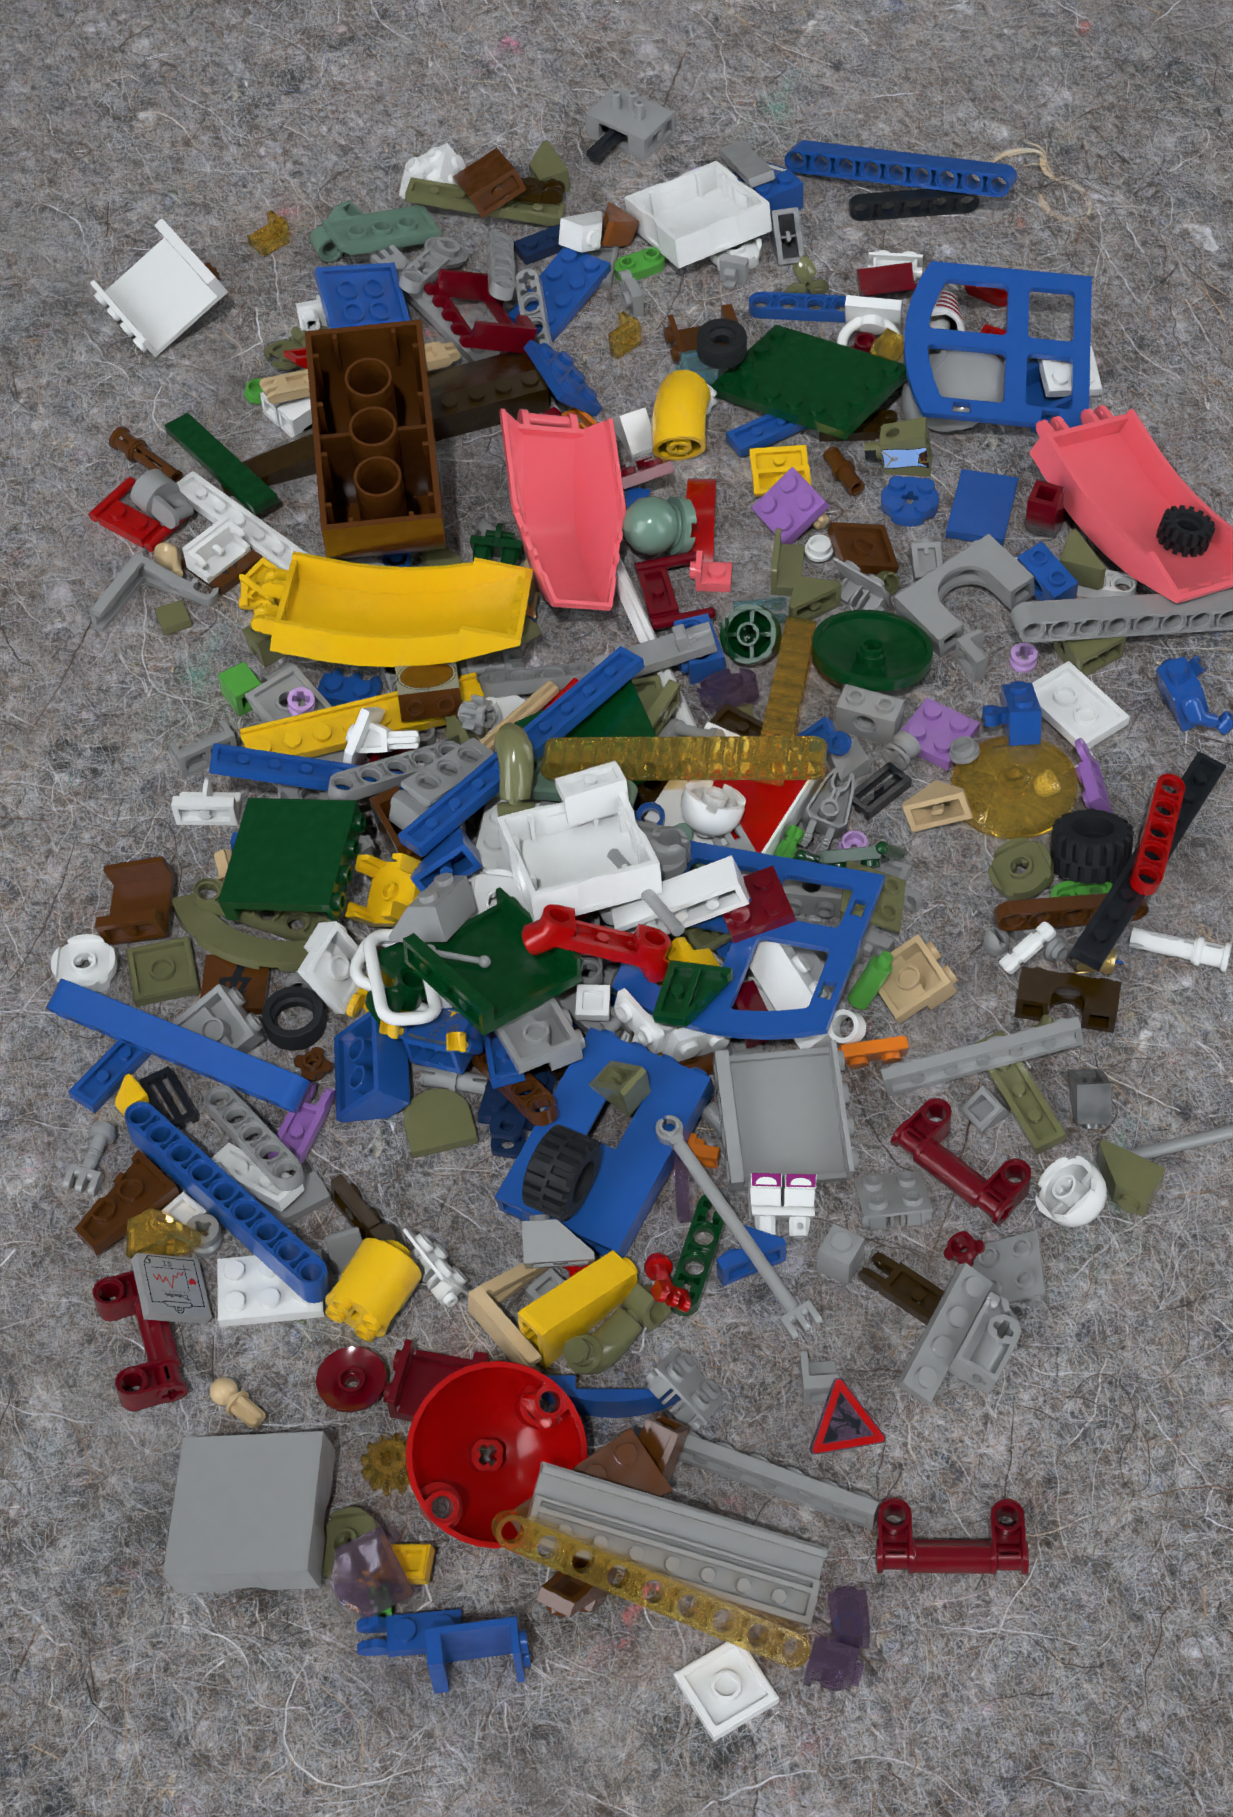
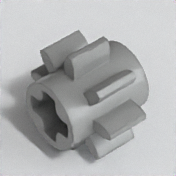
(477, 714)

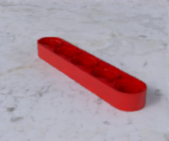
(1154, 844)

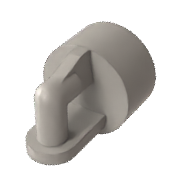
(157, 496)

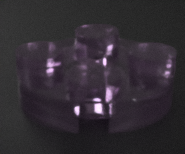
(728, 688)

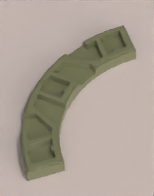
(233, 944)

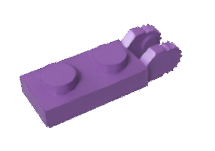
(302, 1127)

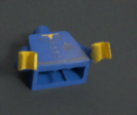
(442, 1044)

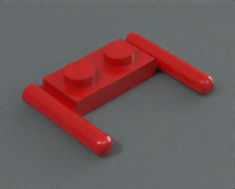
(128, 521)

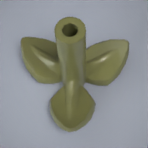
(805, 273)

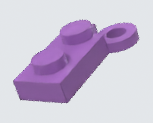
(1091, 777)

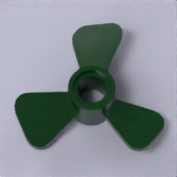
(407, 987)

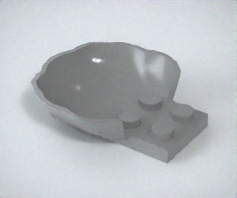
(961, 377)

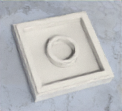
(725, 1689)

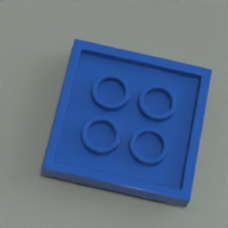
(360, 294)

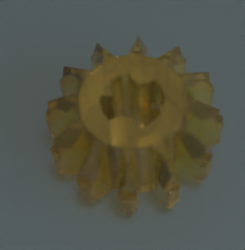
(378, 1463)

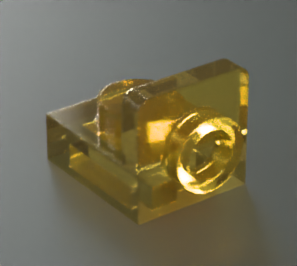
(271, 236)
(625, 337)

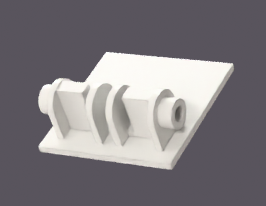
(441, 1278)

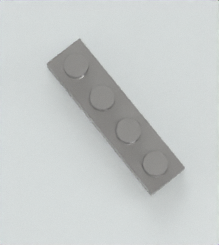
(944, 1333)

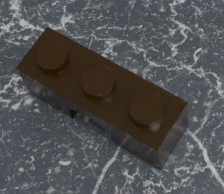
(1093, 997)

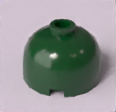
(750, 634)

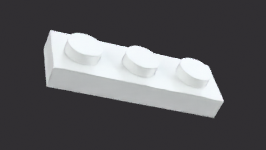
(252, 1179)

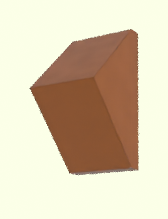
(617, 227)

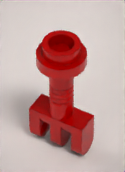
(658, 1268)

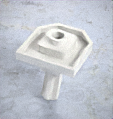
(371, 737)

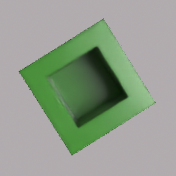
(235, 684)

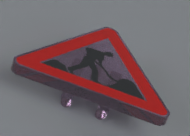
(844, 1423)

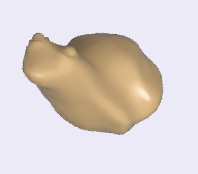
(169, 557)

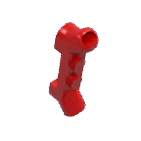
(559, 929)

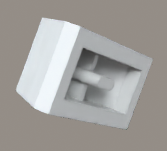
(634, 432)

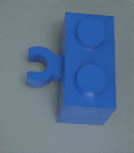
(1018, 714)

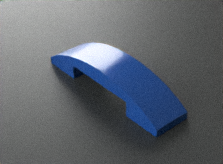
(609, 1402)

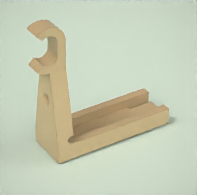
(484, 1304)

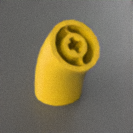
(680, 416)

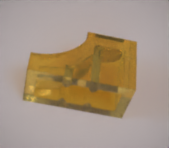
(159, 1234)

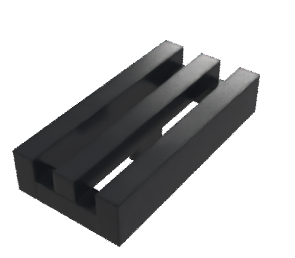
(883, 794)
(179, 1120)

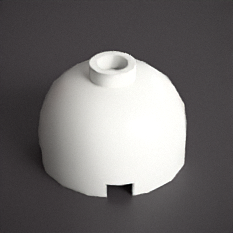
(711, 809)
(1071, 1192)

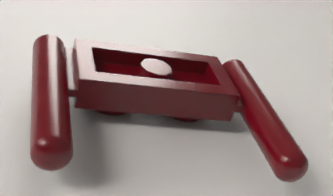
(658, 591)

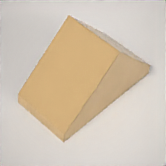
(936, 806)

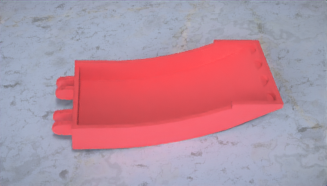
(1118, 495)

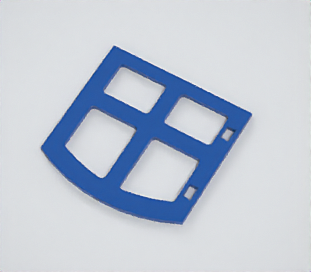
(1014, 346)
(839, 941)

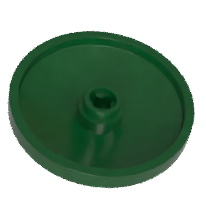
(872, 650)

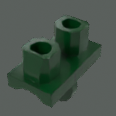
(498, 544)

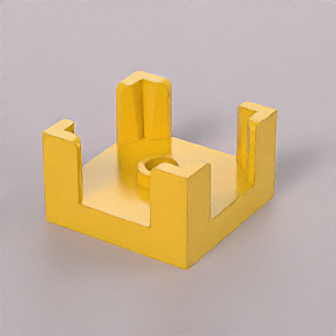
(389, 890)

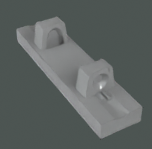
(672, 648)

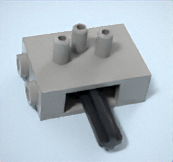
(628, 124)

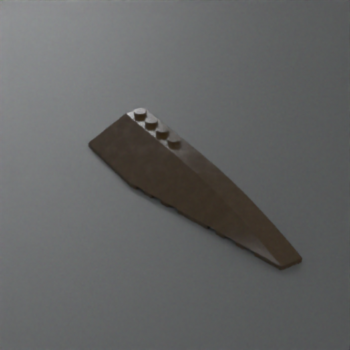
(462, 402)

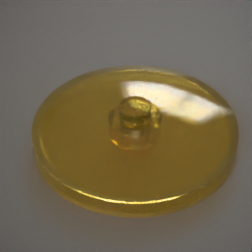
(1017, 788)

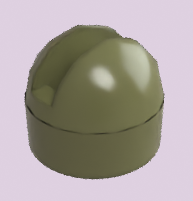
(890, 579)

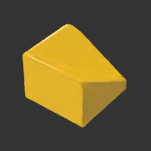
(129, 1093)

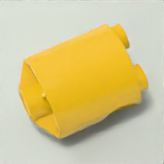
(373, 1287)

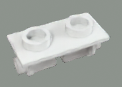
(884, 258)

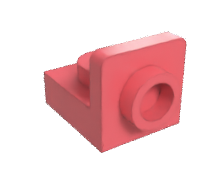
(711, 575)

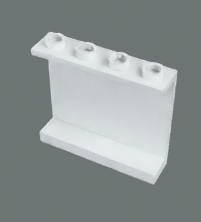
(161, 293)

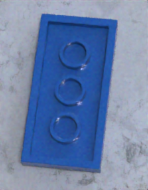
(566, 287)

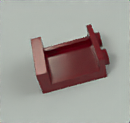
(417, 1375)

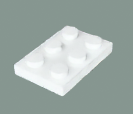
(1078, 706)
(256, 1295)

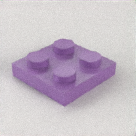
(790, 506)
(936, 728)

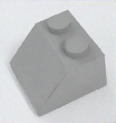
(437, 910)

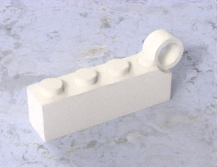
(689, 896)
(789, 986)

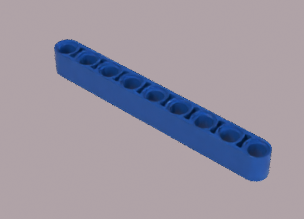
(910, 163)
(178, 1045)
(228, 1202)

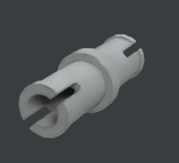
(454, 1082)

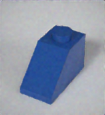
(452, 855)

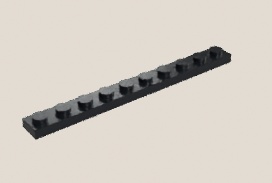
(1122, 900)

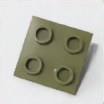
(889, 904)

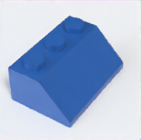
(369, 1072)

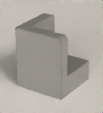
(816, 1379)

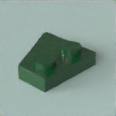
(688, 991)

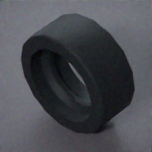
(288, 998)

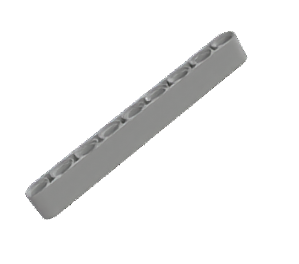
(1121, 617)

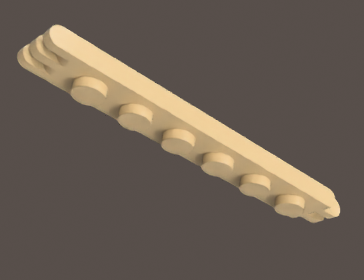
(296, 384)

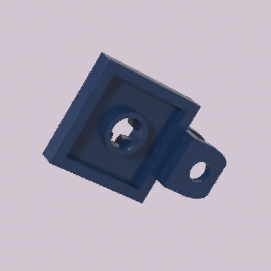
(505, 1120)

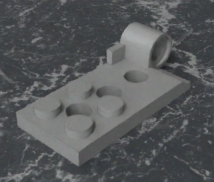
(275, 688)

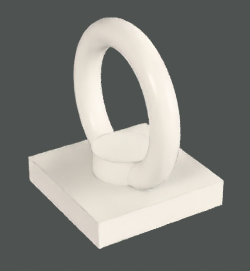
(870, 316)

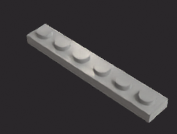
(982, 1056)
(783, 1482)

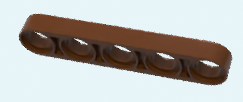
(1054, 910)
(527, 1103)

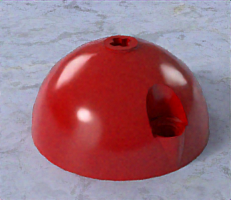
(488, 1409)

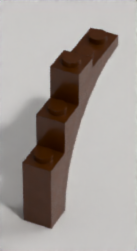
(567, 1595)

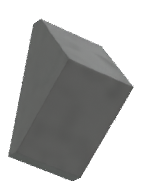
(786, 236)

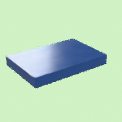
(981, 506)

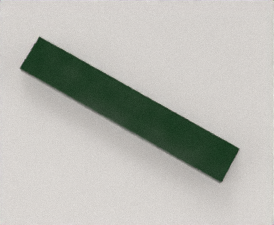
(221, 463)

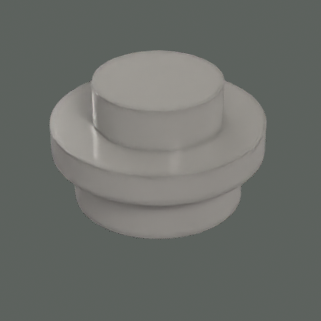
(964, 750)

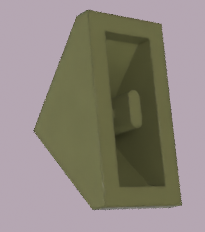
(1082, 562)
(814, 597)
(622, 1085)

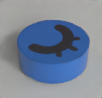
(398, 560)

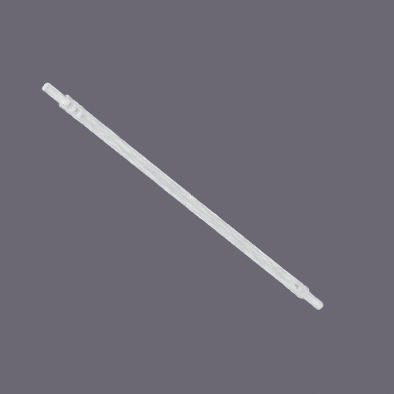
(645, 633)

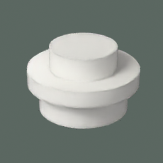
(819, 548)

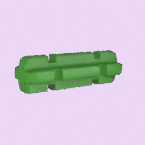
(787, 846)

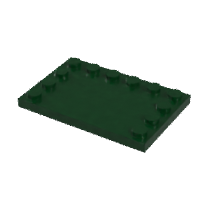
(810, 381)

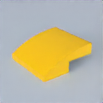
(772, 463)

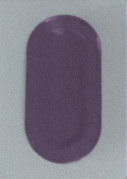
(682, 1191)

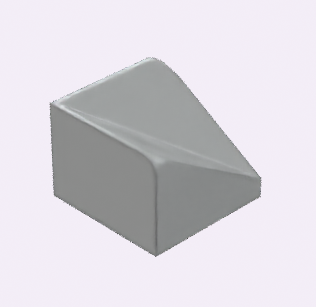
(852, 762)

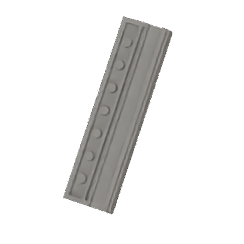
(689, 1544)

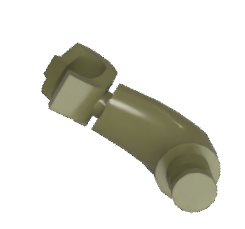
(515, 768)
(608, 1343)

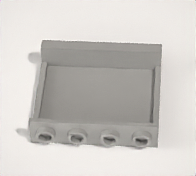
(784, 1114)

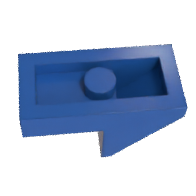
(736, 1264)

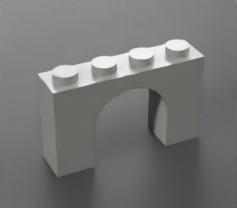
(980, 564)

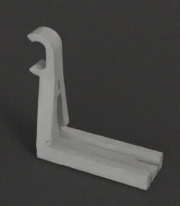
(131, 577)

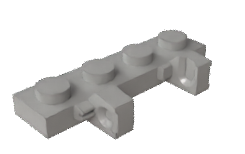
(873, 941)

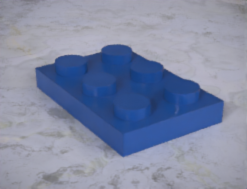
(563, 378)

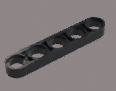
(902, 198)

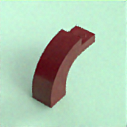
(1046, 507)

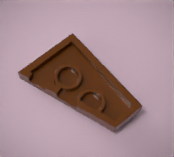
(133, 1192)

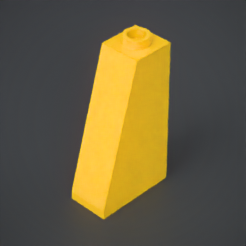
(576, 1305)

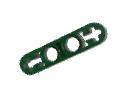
(698, 1253)

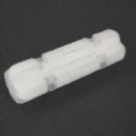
(1027, 947)

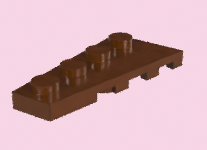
(622, 1463)

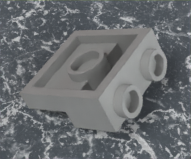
(223, 1019)
(542, 1038)

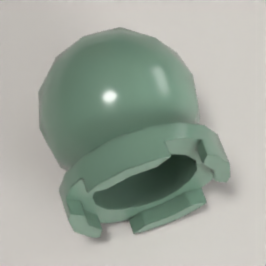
(660, 525)

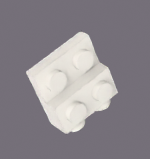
(328, 965)

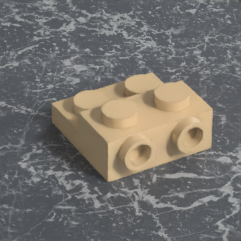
(916, 979)

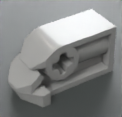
(982, 1352)

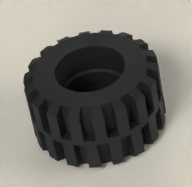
(1091, 846)
(561, 1172)

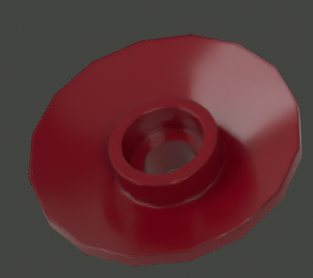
(348, 1366)

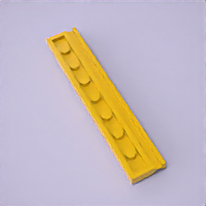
(327, 728)

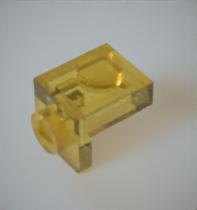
(889, 345)

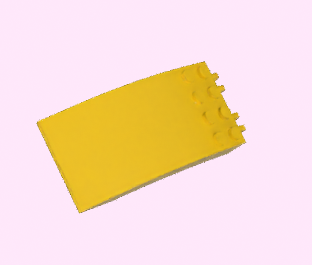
(392, 612)

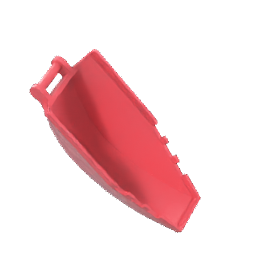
(566, 505)

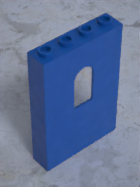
(640, 1165)

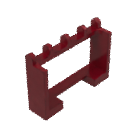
(484, 335)

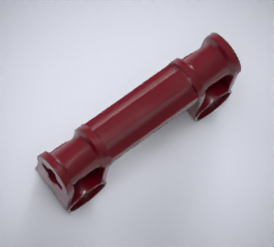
(922, 1140)
(157, 1343)
(1002, 1552)

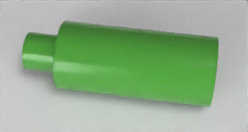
(871, 980)

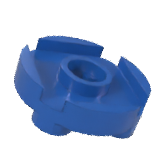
(922, 493)

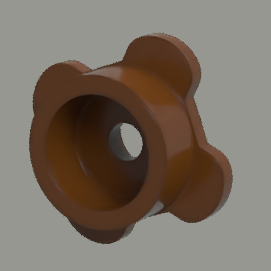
(313, 1072)

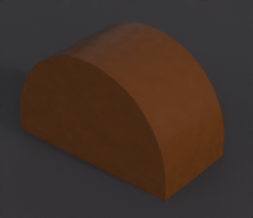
(374, 440)

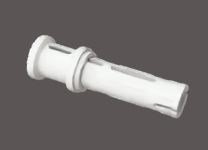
(1196, 950)

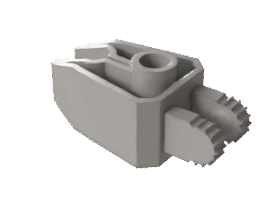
(827, 814)

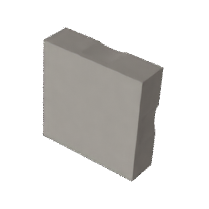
(249, 1512)

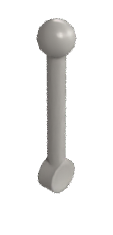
(484, 961)

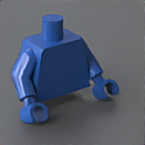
(1186, 696)

